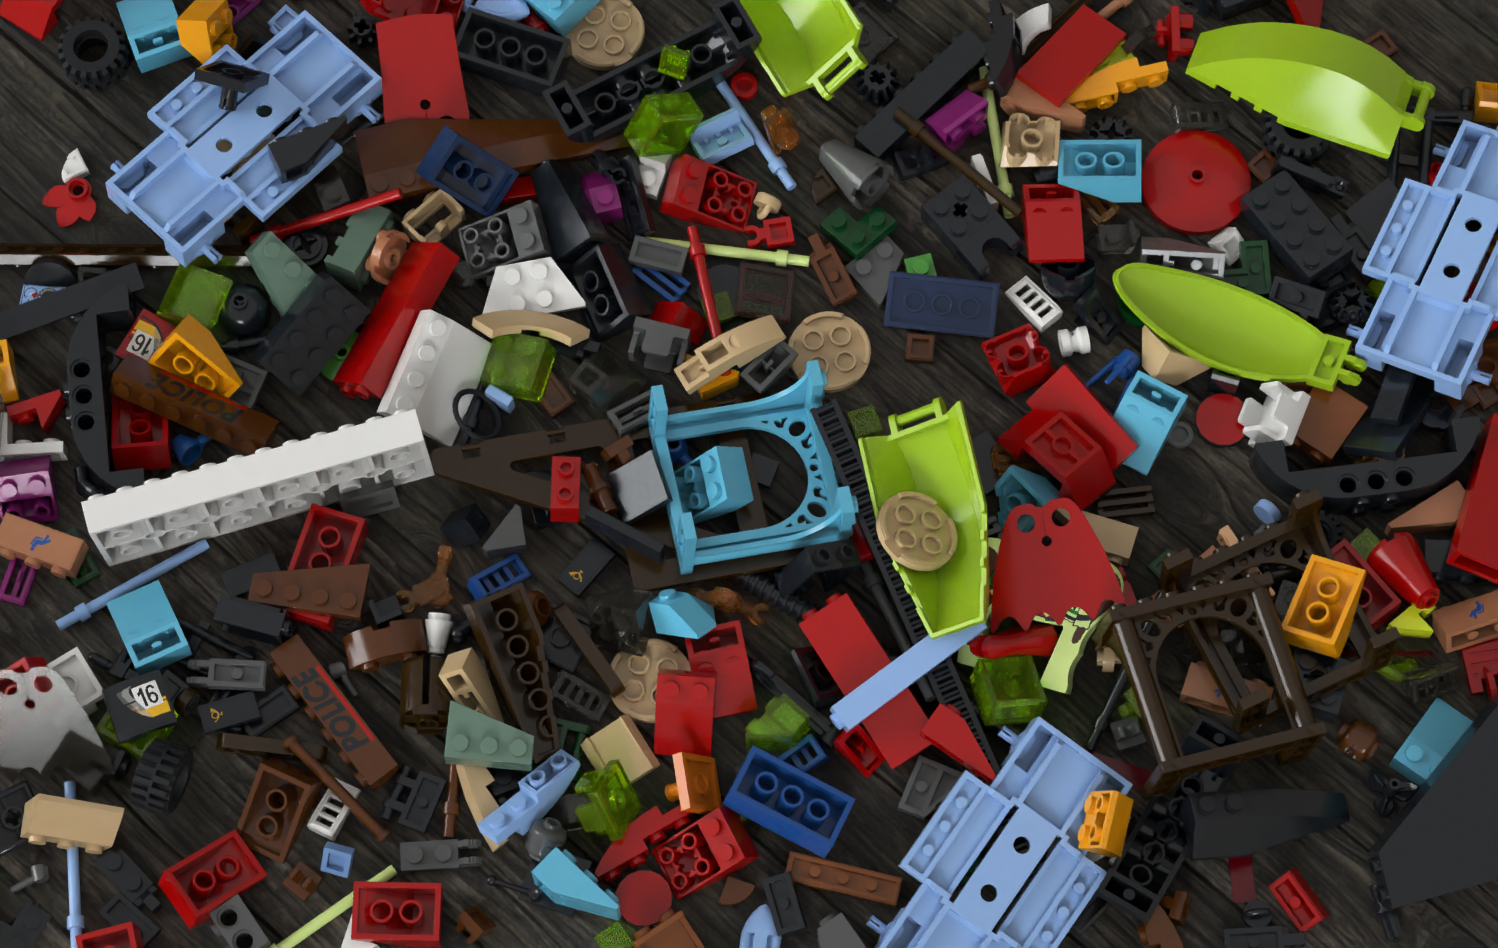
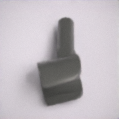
(339, 670)
(39, 876)

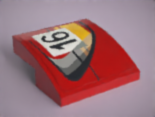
(144, 336)

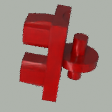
(1176, 45)

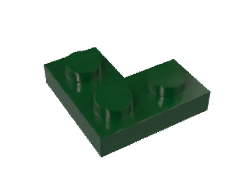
(859, 236)
(1254, 269)

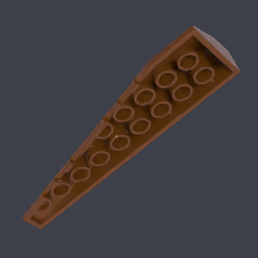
(396, 149)

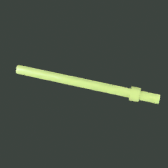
(995, 136)
(780, 258)
(330, 913)

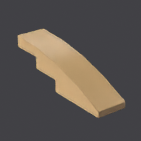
(481, 803)

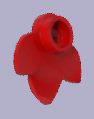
(71, 206)

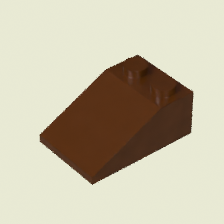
(277, 808)

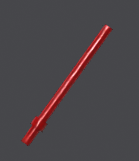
(331, 215)
(698, 254)

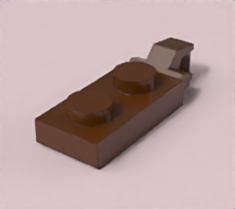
(832, 271)

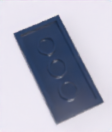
(941, 304)

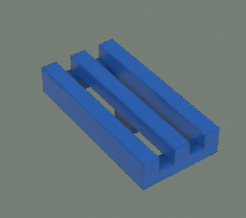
(686, 285)

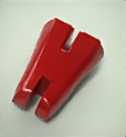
(1036, 641)

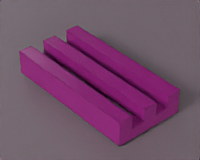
(12, 599)

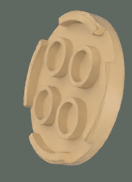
(608, 35)
(838, 346)
(916, 531)
(640, 677)

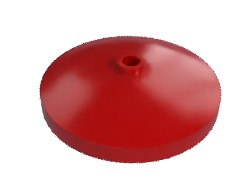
(1192, 204)

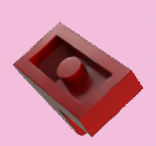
(45, 407)

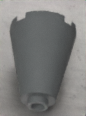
(856, 172)

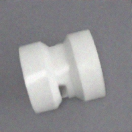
(1074, 341)

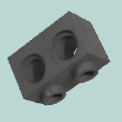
(244, 927)

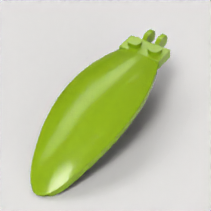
(1234, 328)

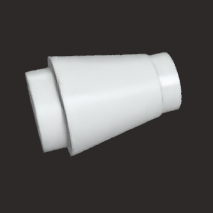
(437, 631)

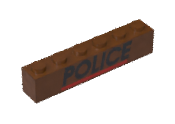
(192, 405)
(334, 712)

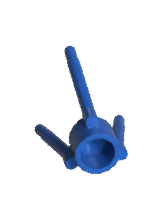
(1123, 366)

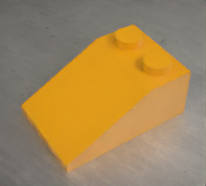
(197, 357)
(1324, 606)

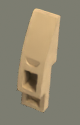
(727, 350)

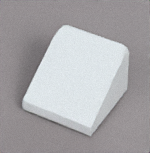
(1227, 241)

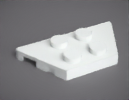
(533, 287)

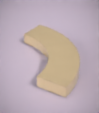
(514, 321)

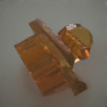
(779, 129)

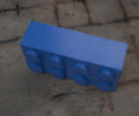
(788, 801)

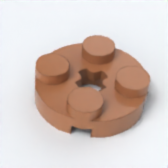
(386, 255)

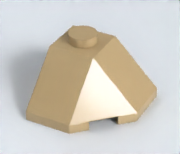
(1167, 362)

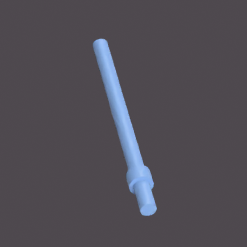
(776, 164)
(84, 611)
(75, 920)

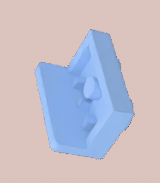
(720, 137)

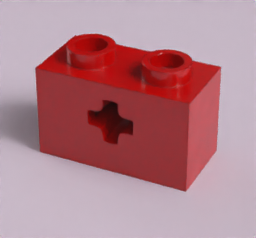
(565, 489)

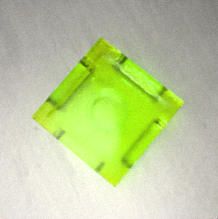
(612, 800)

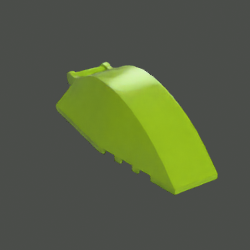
(806, 42)
(1313, 82)
(942, 464)

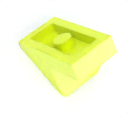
(1411, 623)

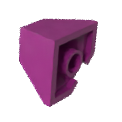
(603, 197)

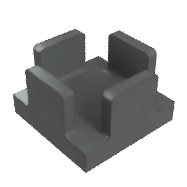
(661, 343)

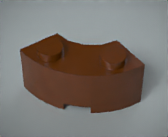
(375, 647)

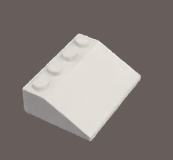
(432, 369)

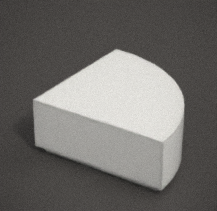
(74, 167)

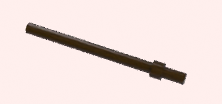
(918, 129)

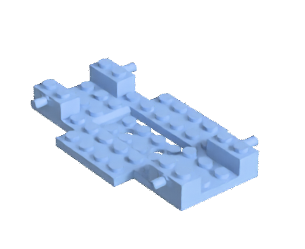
(179, 176)
(1429, 325)
(1049, 784)

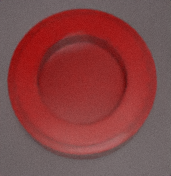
(744, 86)

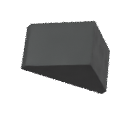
(769, 367)
(508, 536)

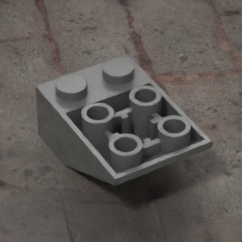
(505, 239)

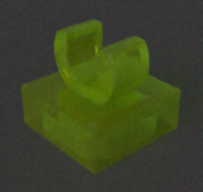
(674, 61)
(1131, 707)

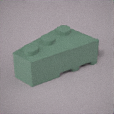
(349, 260)
(279, 270)
(485, 742)

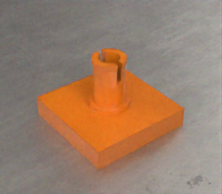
(695, 783)

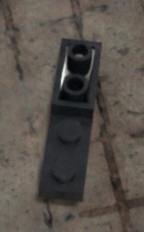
(1004, 49)

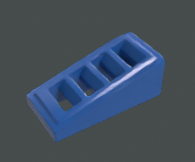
(477, 590)
(813, 763)

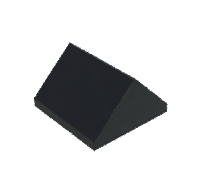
(815, 678)

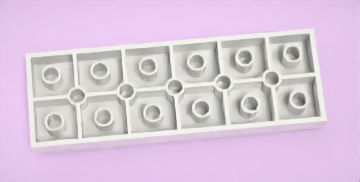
(256, 487)

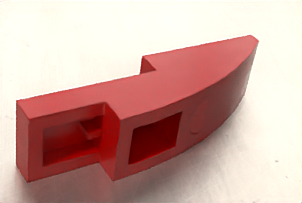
(632, 847)

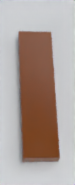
(844, 879)

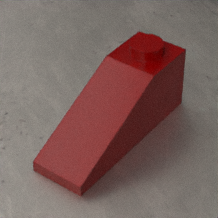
(953, 737)

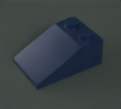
(467, 172)

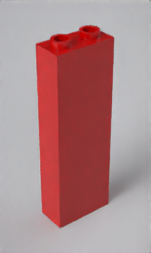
(386, 331)
(1476, 531)
(852, 657)

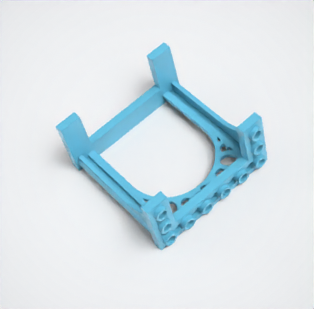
(789, 405)

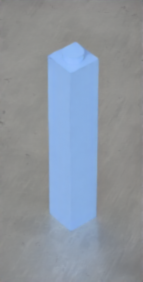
(898, 677)

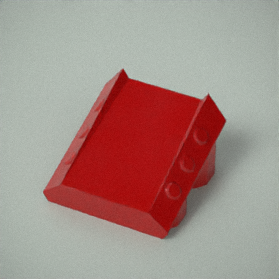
(1018, 359)

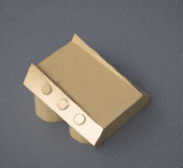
(1029, 142)
(622, 742)

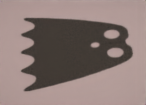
(49, 733)

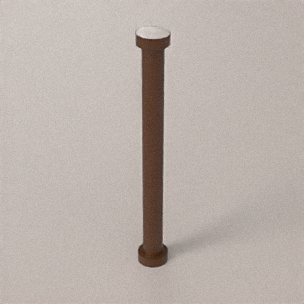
(328, 779)

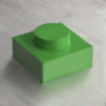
(920, 265)

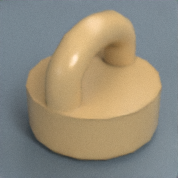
(766, 204)

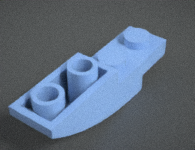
(536, 797)

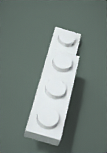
(26, 449)

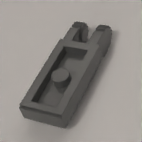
(229, 674)
(437, 855)

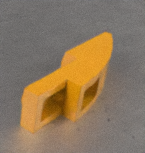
(1126, 76)

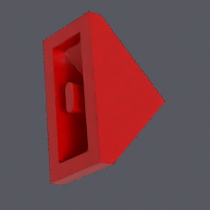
(683, 316)
(859, 750)

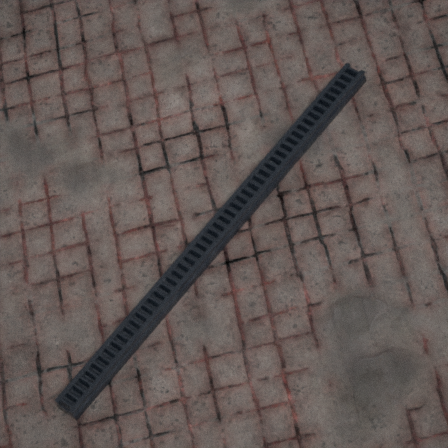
(943, 677)

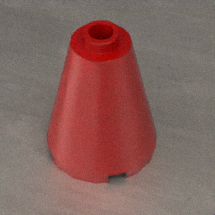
(1405, 570)

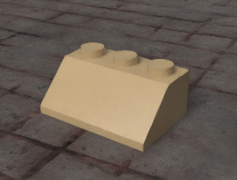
(70, 823)

